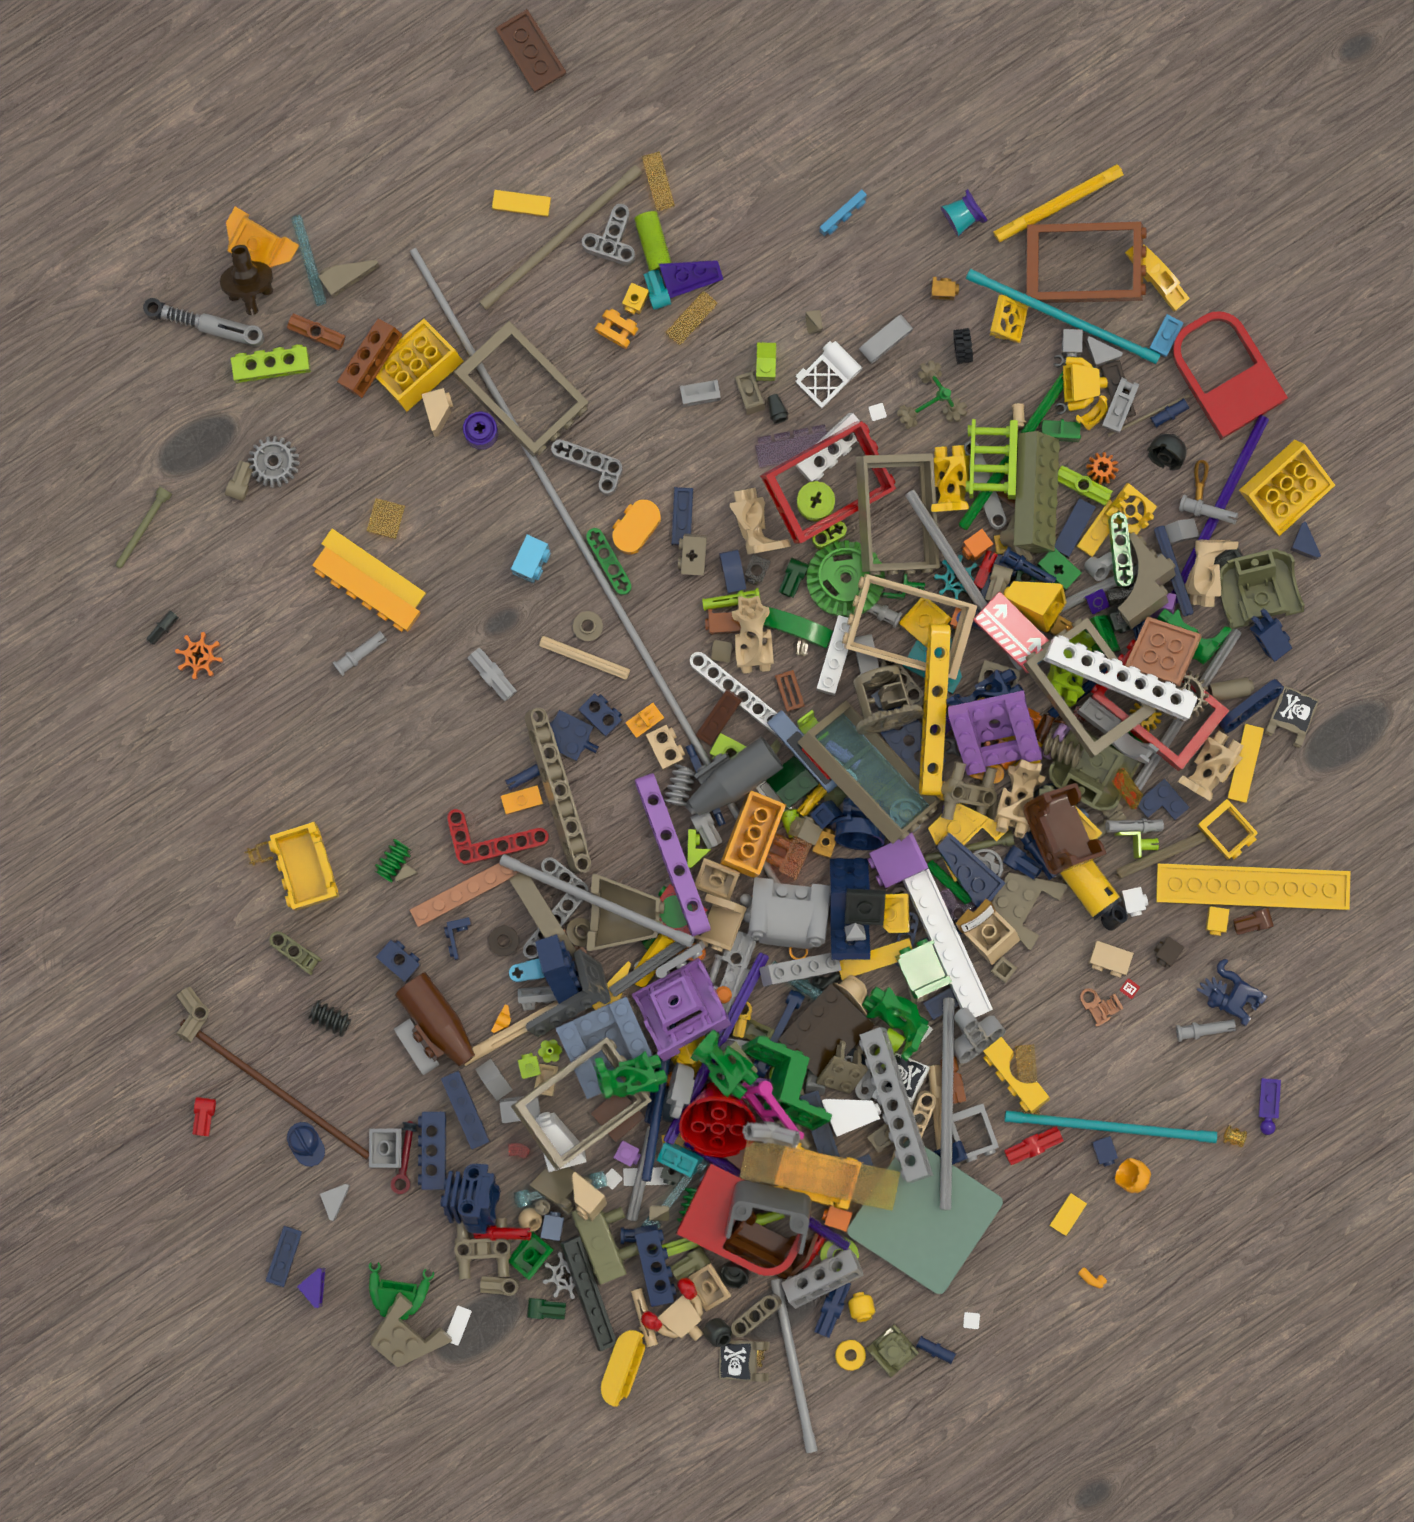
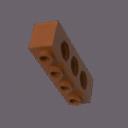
(370, 358)

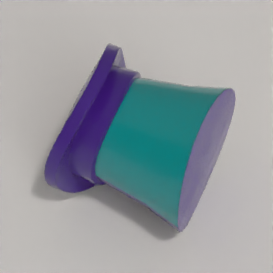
(963, 213)

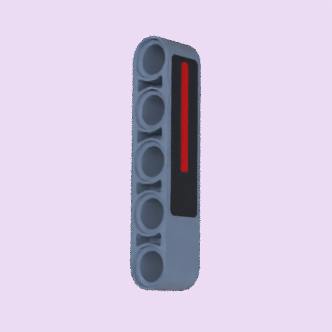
(790, 735)

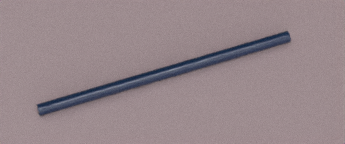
(656, 1118)

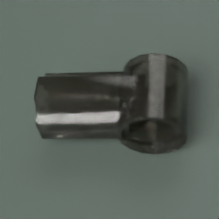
(1119, 595)

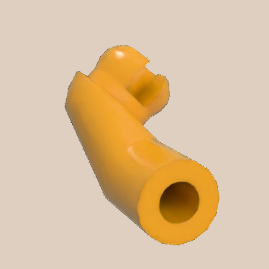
(1091, 1280)

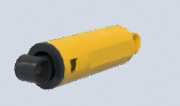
(1096, 894)

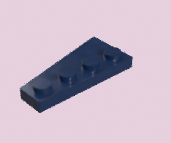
(971, 872)

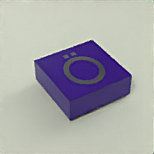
(1097, 601)

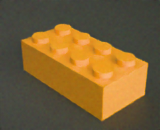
(752, 834)

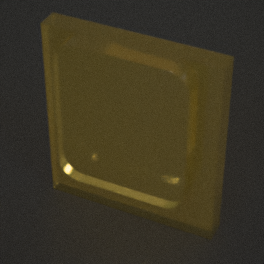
(385, 518)

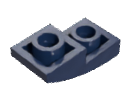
(732, 571)

